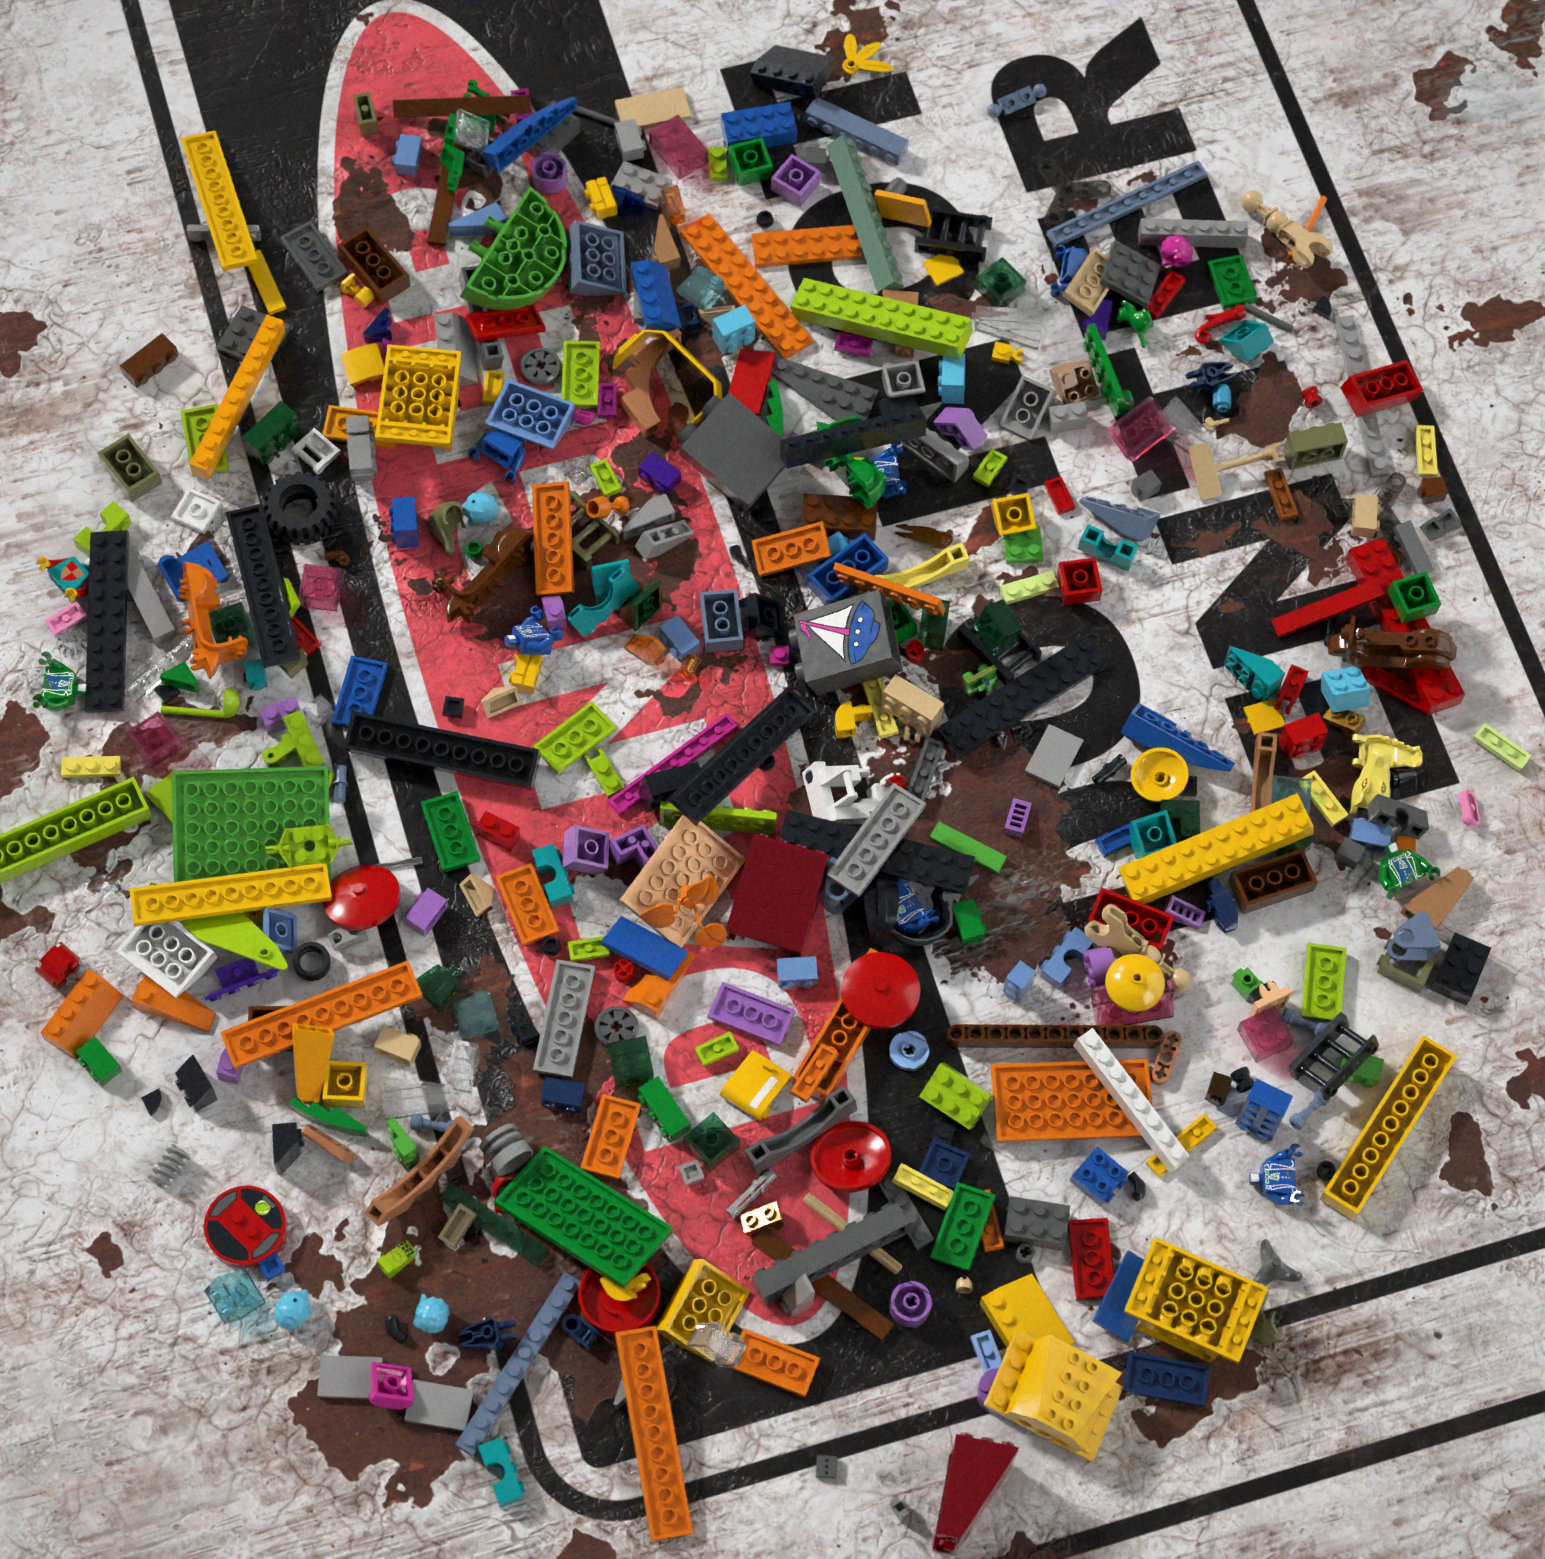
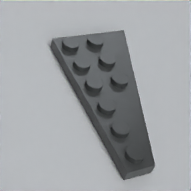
(827, 392)

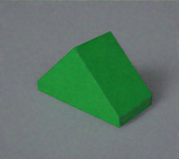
(180, 677)

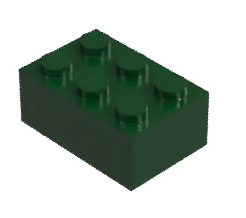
(271, 434)

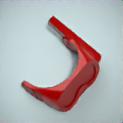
(499, 1182)

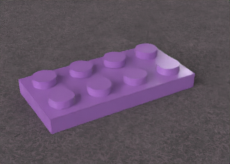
(751, 1014)

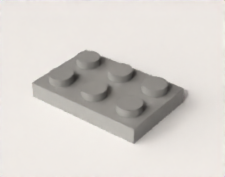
(642, 182)

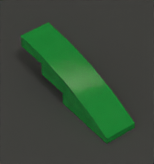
(774, 407)
(334, 1120)

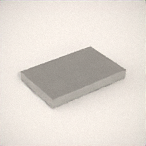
(1053, 756)
(345, 1376)
(440, 1405)

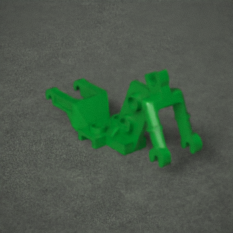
(452, 157)

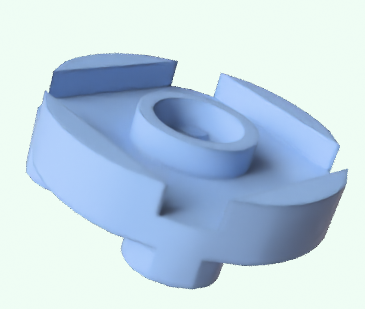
(912, 1061)

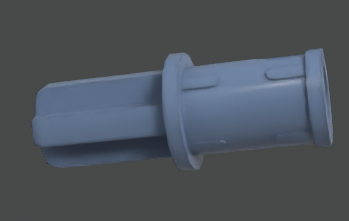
(340, 784)

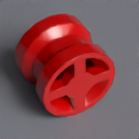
(1311, 397)
(916, 647)
(623, 966)

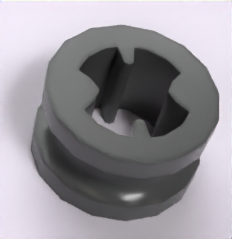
(1028, 1259)

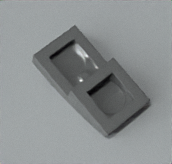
(1440, 525)

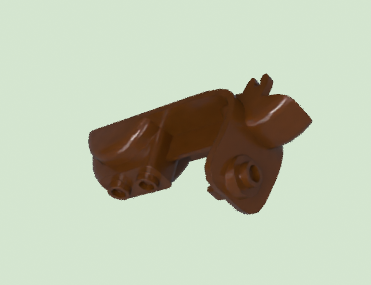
(501, 557)
(1409, 650)

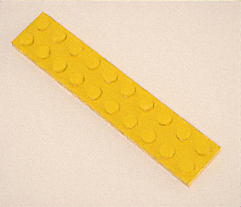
(219, 201)
(230, 894)

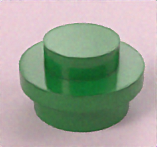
(474, 550)

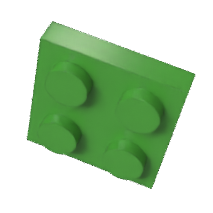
(1023, 547)

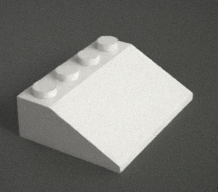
(168, 955)

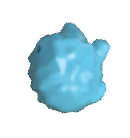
(480, 508)
(292, 1309)
(431, 1314)

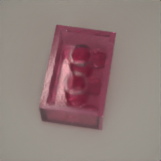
(678, 147)
(1141, 429)

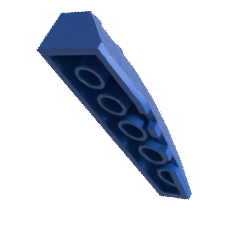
(525, 134)
(1160, 732)

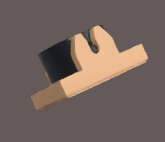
(1267, 996)

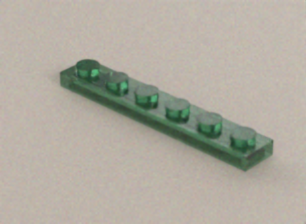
(496, 1226)

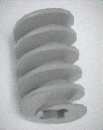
(168, 1166)

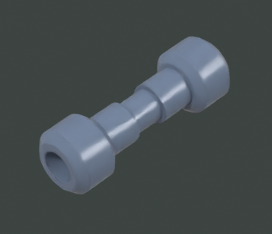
(1290, 1017)
(1298, 1120)
(418, 1123)

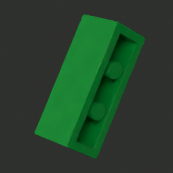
(663, 1109)

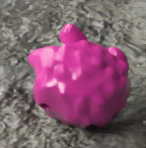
(1176, 251)

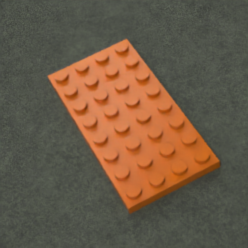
(1060, 1102)

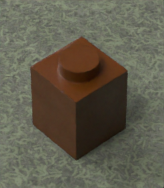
(1432, 490)

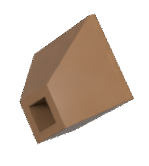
(1074, 381)

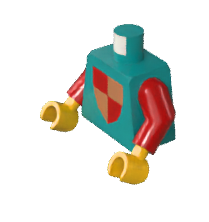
(68, 575)

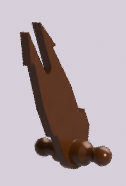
(927, 535)

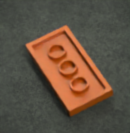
(791, 549)
(527, 904)
(610, 1137)
(776, 1363)

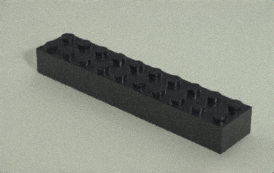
(442, 750)

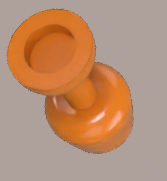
(601, 507)

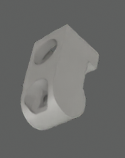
(343, 938)

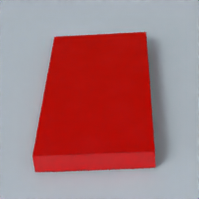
(505, 323)
(752, 378)
(1090, 1257)

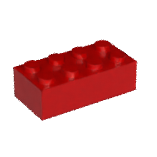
(1381, 388)
(1144, 919)

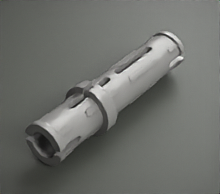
(769, 1176)

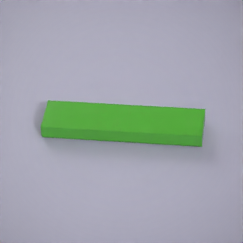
(963, 844)

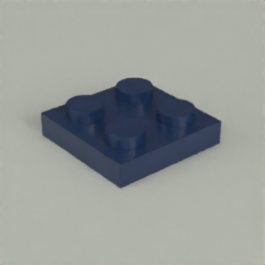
(944, 1164)

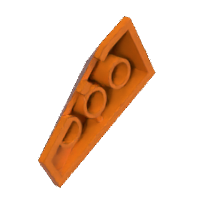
(652, 992)
(184, 1009)

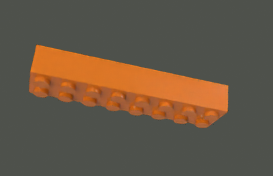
(841, 1035)

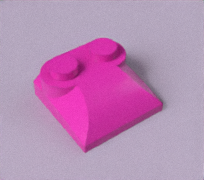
(391, 1386)

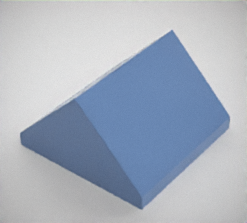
(281, 929)

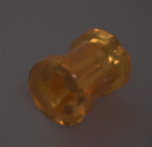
(690, 666)

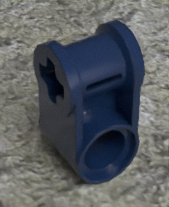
(581, 1333)

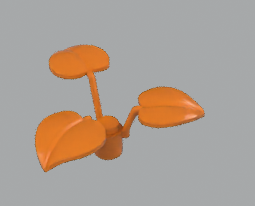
(701, 892)

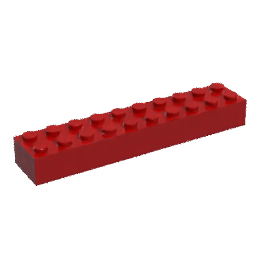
(1373, 560)

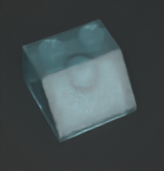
(234, 1296)

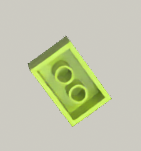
(956, 1095)

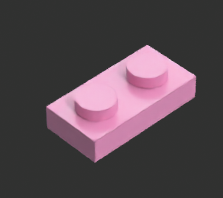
(66, 619)

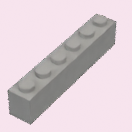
(1197, 232)
(148, 600)

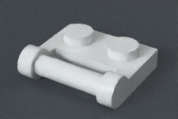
(320, 447)

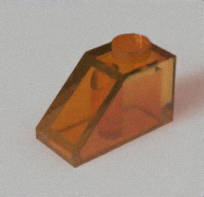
(672, 206)
(647, 649)

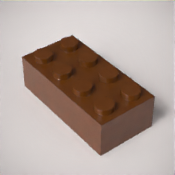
(374, 265)
(840, 514)
(1272, 881)

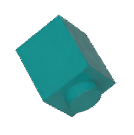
(255, 674)

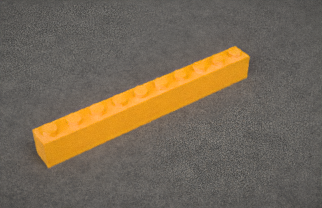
(237, 397)

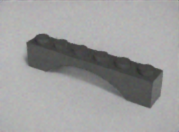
(489, 350)
(774, 1149)

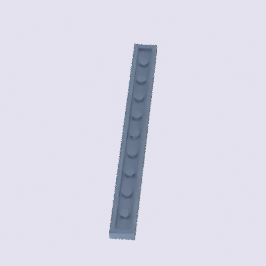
(1126, 204)
(518, 1364)

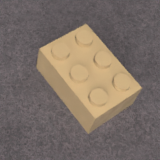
(912, 705)

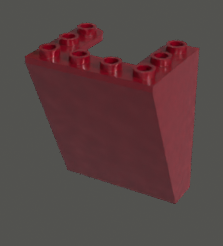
(778, 893)
(971, 1480)

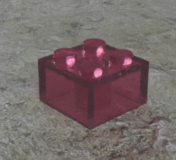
(321, 587)
(154, 740)
(1265, 1034)

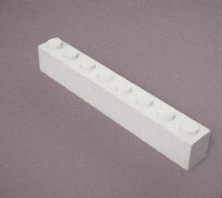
(1131, 1100)

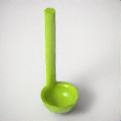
(230, 707)

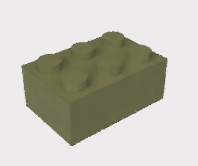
(1315, 445)
(129, 467)

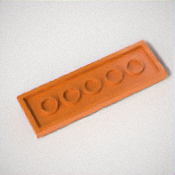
(805, 246)
(552, 538)
(890, 589)

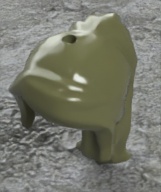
(444, 521)
(1264, 1329)

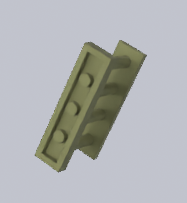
(581, 555)

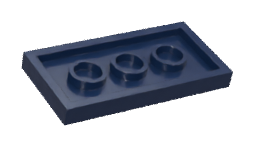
(1166, 1379)

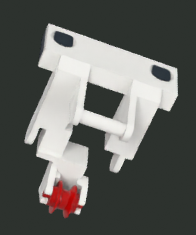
(819, 779)

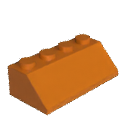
(81, 1013)

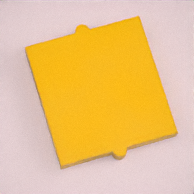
(943, 268)
(1264, 717)

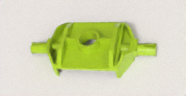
(293, 841)

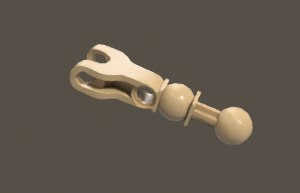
(1294, 236)
(1128, 941)

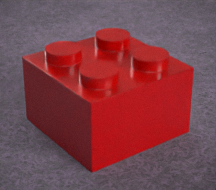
(1079, 581)
(1303, 736)

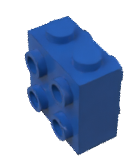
(1099, 1177)

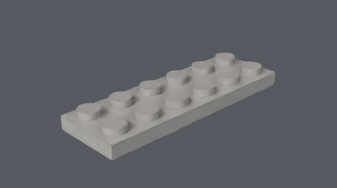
(876, 840)
(564, 1019)

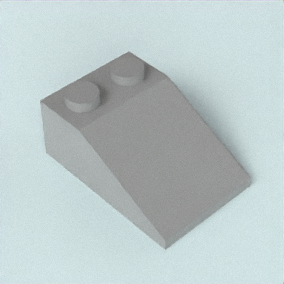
(1028, 407)

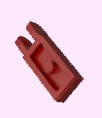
(1291, 687)

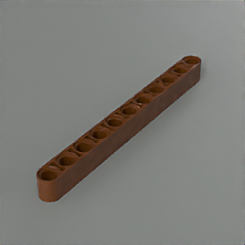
(1046, 1041)

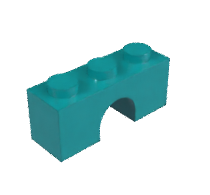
(1118, 554)
(548, 860)
(496, 1455)

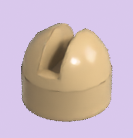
(964, 1286)

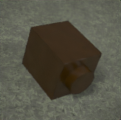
(1218, 1088)

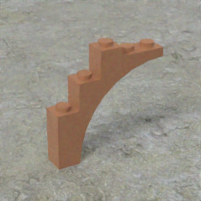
(638, 402)
(423, 1176)

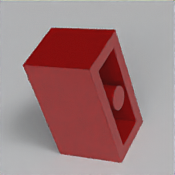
(498, 831)

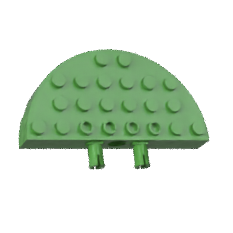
(522, 258)

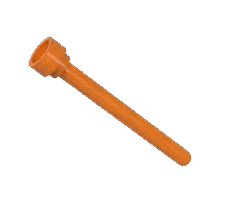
(1311, 222)

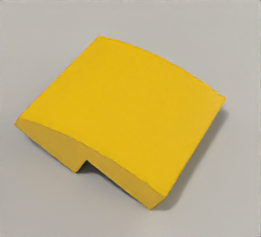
(363, 364)

